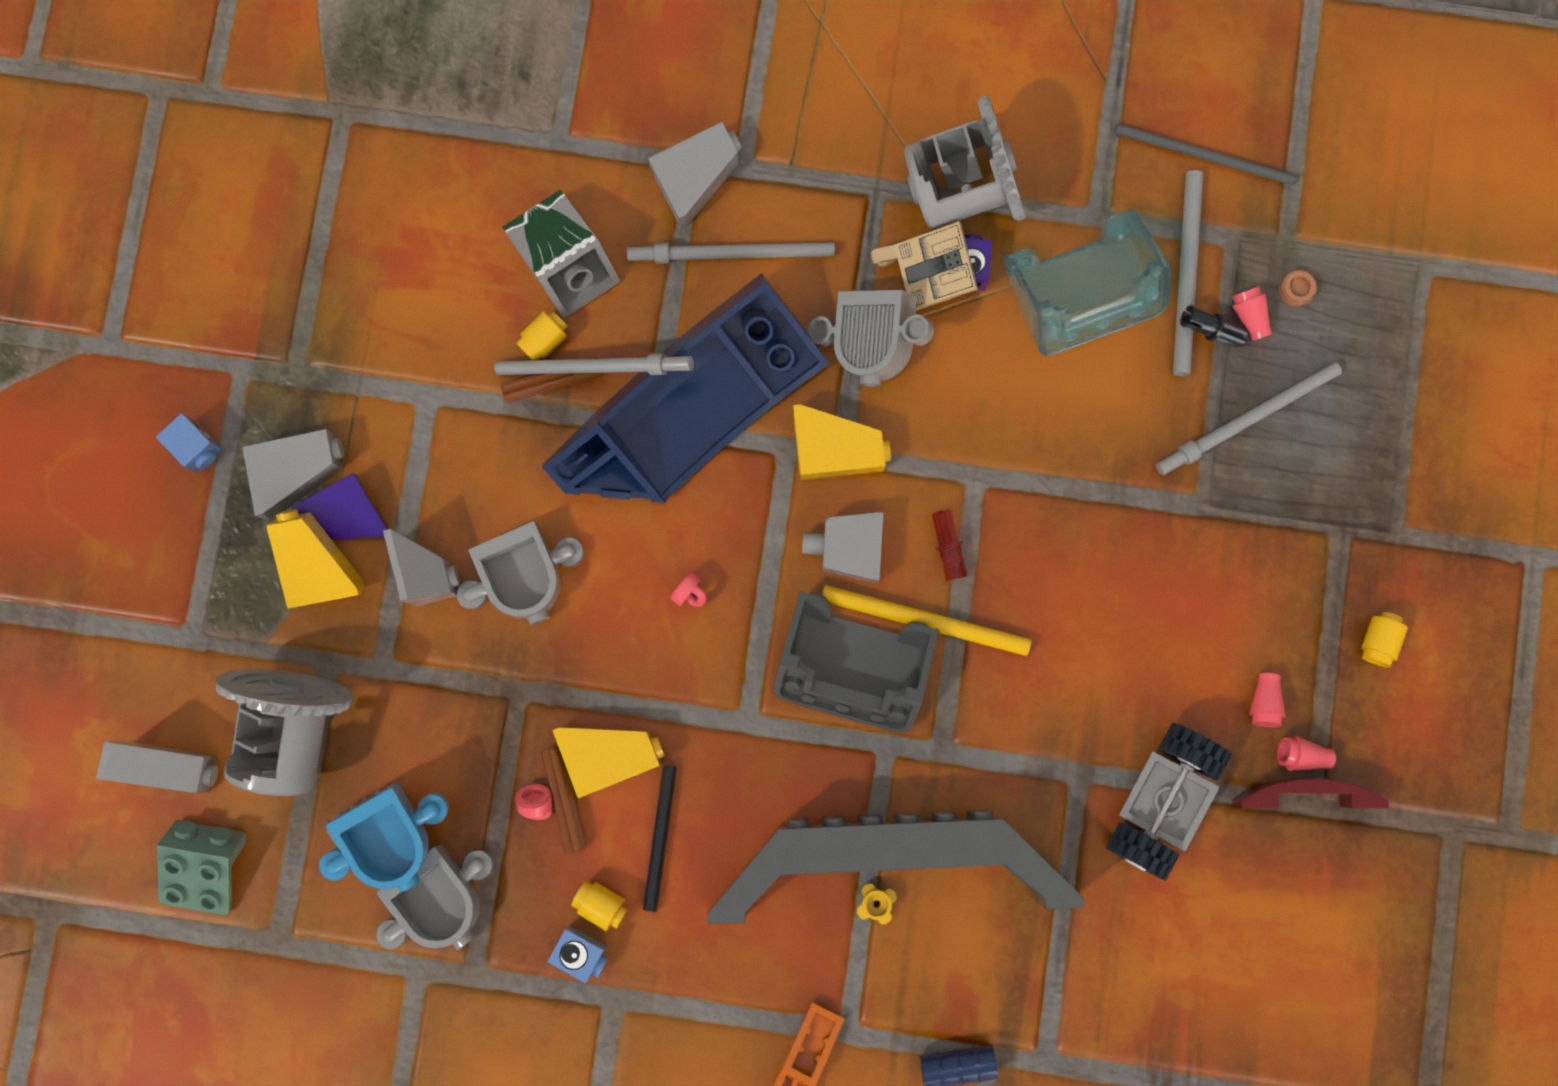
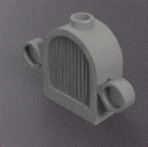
(873, 333)
(519, 573)
(440, 906)

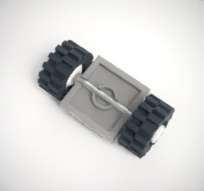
(1169, 800)

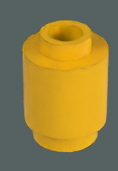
(542, 336)
(1384, 639)
(599, 905)

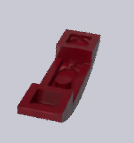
(1350, 795)

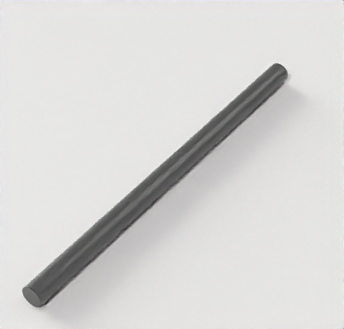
(1205, 154)

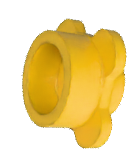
(880, 913)

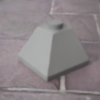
(418, 572)

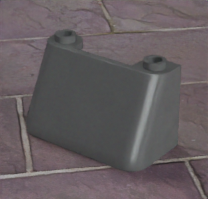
(854, 667)

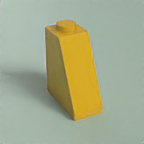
(836, 445)
(309, 561)
(606, 756)

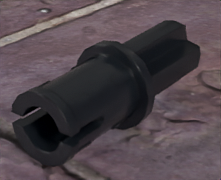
(1214, 327)

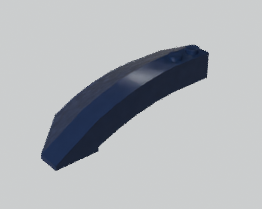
(673, 423)

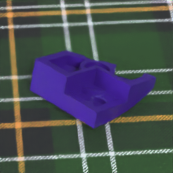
(345, 510)

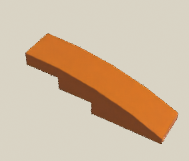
(810, 1048)

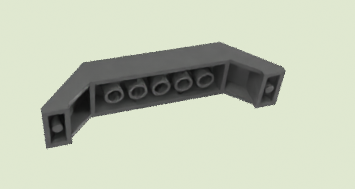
(891, 845)

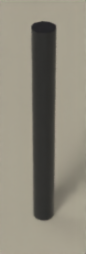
(659, 838)

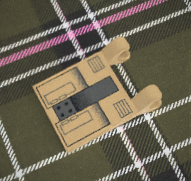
(932, 265)

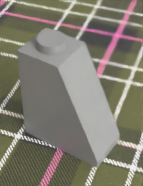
(695, 170)
(289, 469)
(157, 767)

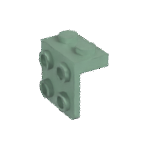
(197, 866)

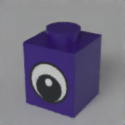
(980, 257)

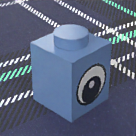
(189, 443)
(579, 954)

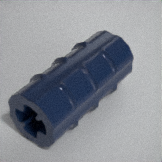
(959, 1066)

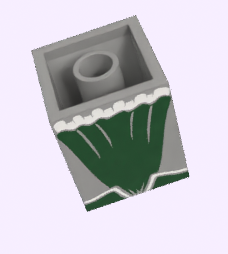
(562, 253)

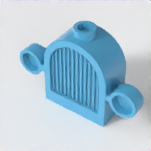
(383, 839)

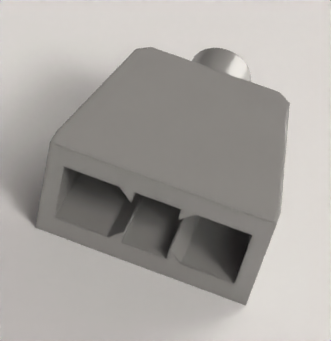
(849, 546)

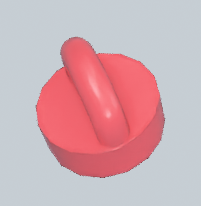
(684, 590)
(534, 802)

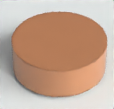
(1297, 288)

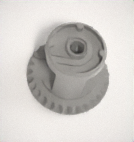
(960, 165)
(278, 728)

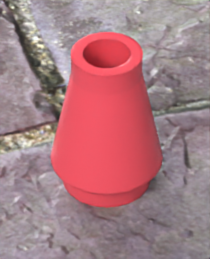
(1253, 312)
(1268, 703)
(1302, 754)

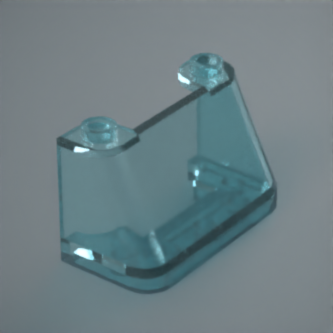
(1091, 287)

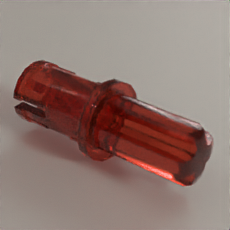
(949, 547)

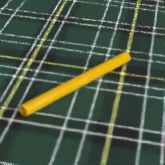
(944, 624)

